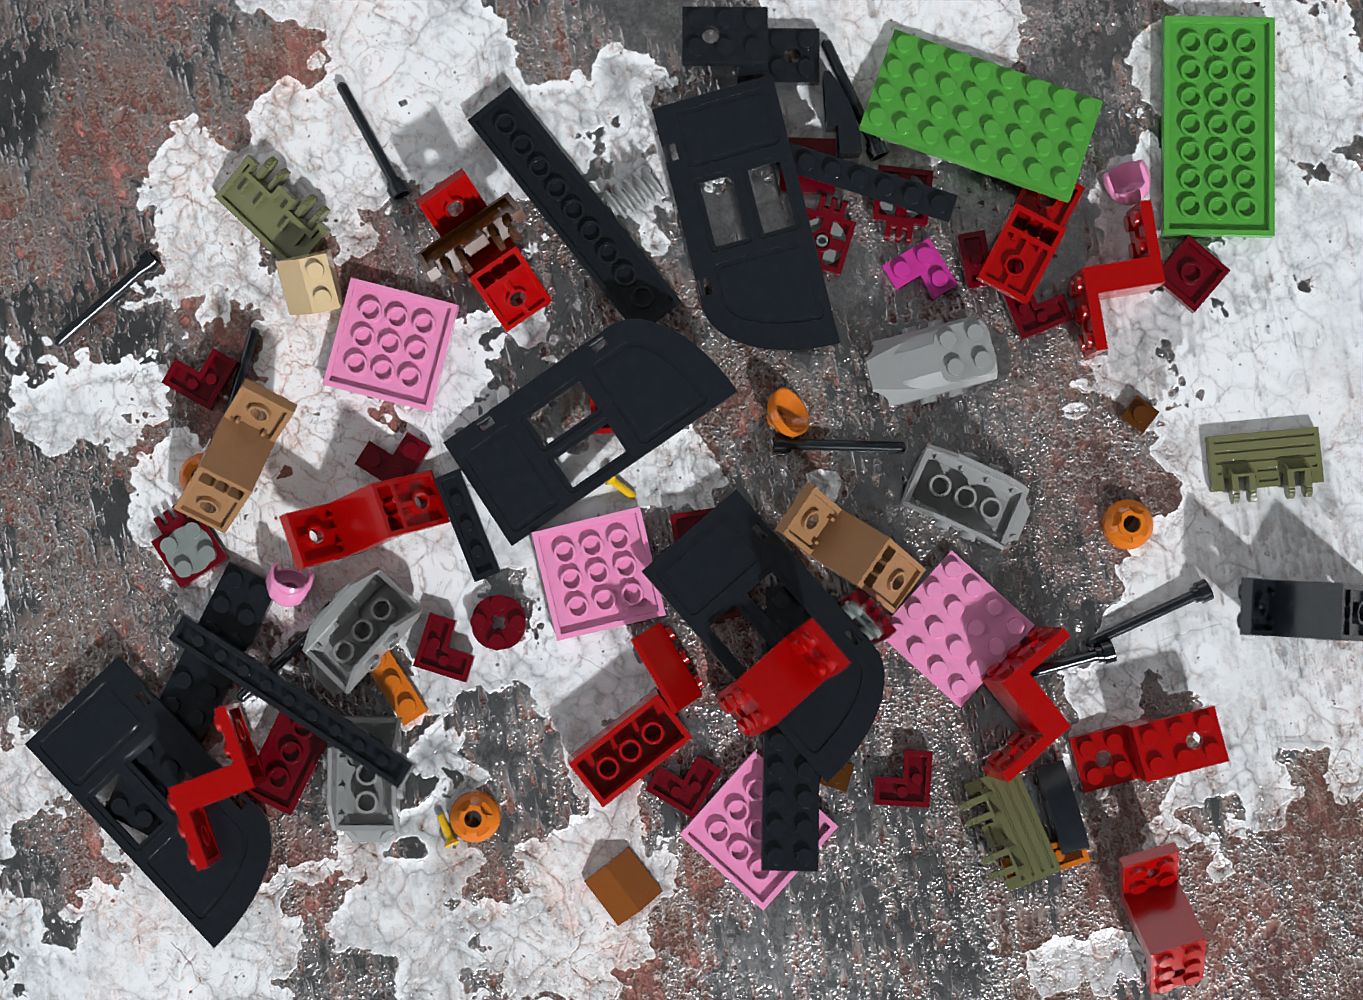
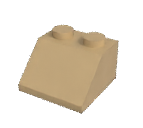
(310, 283)

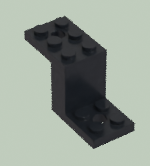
(750, 45)
(1301, 609)

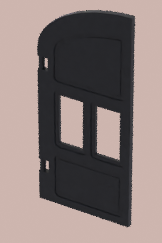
(771, 283)
(645, 388)
(717, 568)
(99, 739)

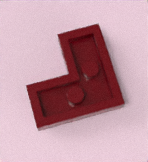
(973, 254)
(1035, 317)
(202, 386)
(403, 462)
(435, 650)
(912, 788)
(685, 793)

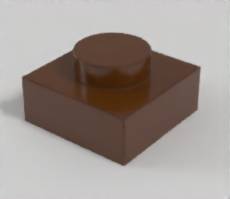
(1138, 414)
(841, 779)

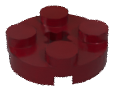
(497, 638)

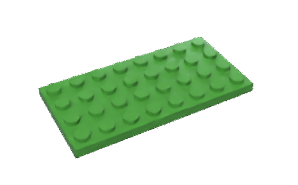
(981, 116)
(1218, 126)

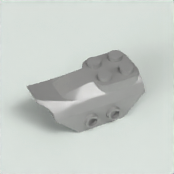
(932, 361)
(967, 496)
(358, 629)
(356, 797)

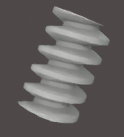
(633, 193)

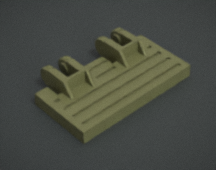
(269, 209)
(1261, 460)
(1015, 828)

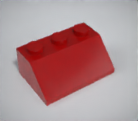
(668, 666)

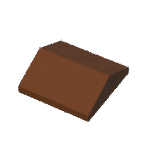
(623, 886)

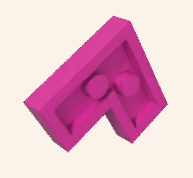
(921, 262)

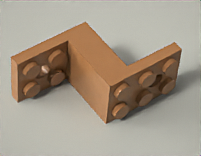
(235, 456)
(850, 548)

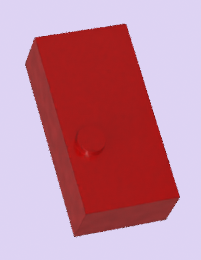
(629, 748)

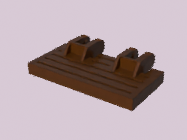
(470, 237)

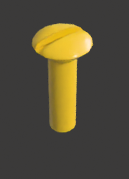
(621, 487)
(446, 831)

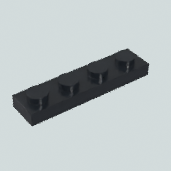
(467, 525)

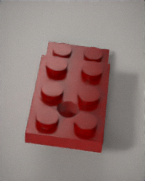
(1029, 236)
(1148, 749)

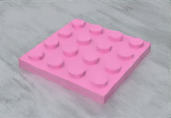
(391, 345)
(596, 573)
(956, 628)
(730, 833)

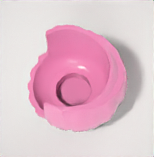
(1128, 182)
(288, 585)

